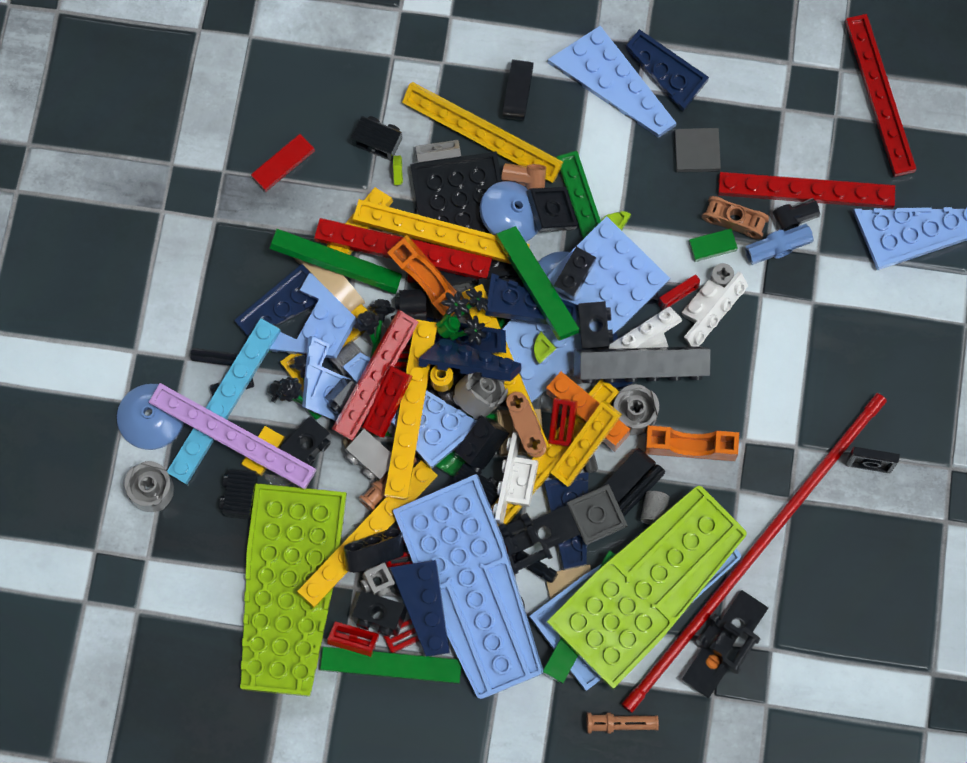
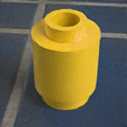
(441, 384)

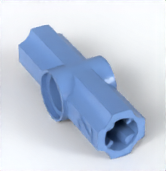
(779, 244)

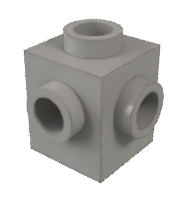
(381, 572)

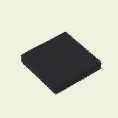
(552, 209)
(872, 460)

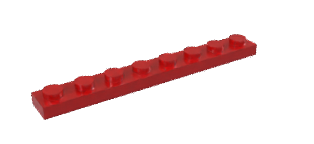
(880, 95)
(804, 189)
(380, 243)

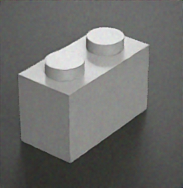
(370, 455)

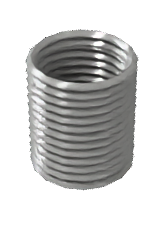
(345, 355)
(654, 506)

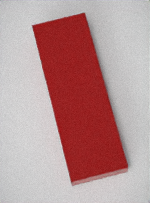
(282, 162)
(387, 401)

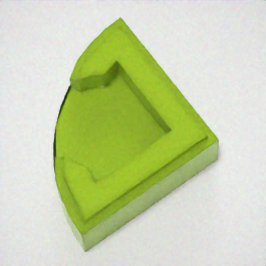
(397, 170)
(619, 218)
(543, 348)

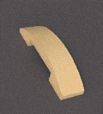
(336, 284)

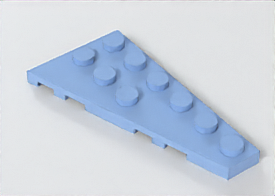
(609, 75)
(909, 232)

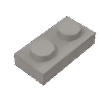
(437, 151)

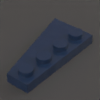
(671, 72)
(515, 302)
(279, 303)
(494, 342)
(469, 360)
(573, 551)
(423, 599)

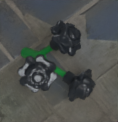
(367, 320)
(289, 388)

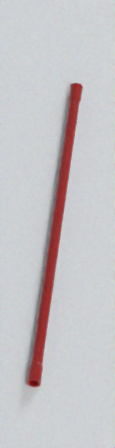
(638, 693)

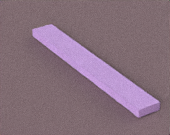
(232, 436)

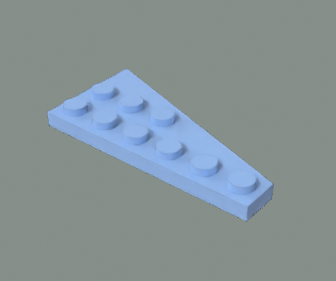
(441, 424)

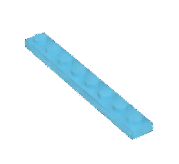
(225, 398)

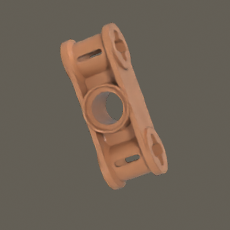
(745, 225)
(526, 424)

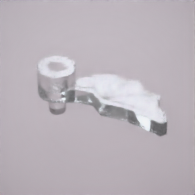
(279, 481)

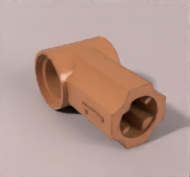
(530, 176)

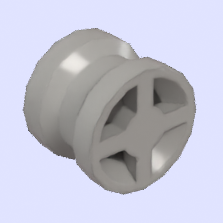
(721, 279)

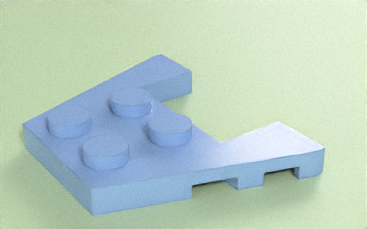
(328, 322)
(318, 379)

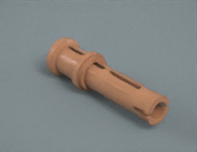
(375, 493)
(651, 723)

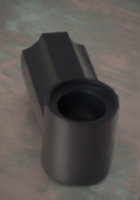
(791, 216)

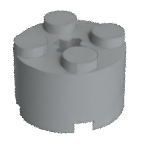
(479, 394)
(643, 400)
(143, 475)

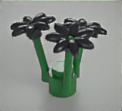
(450, 326)

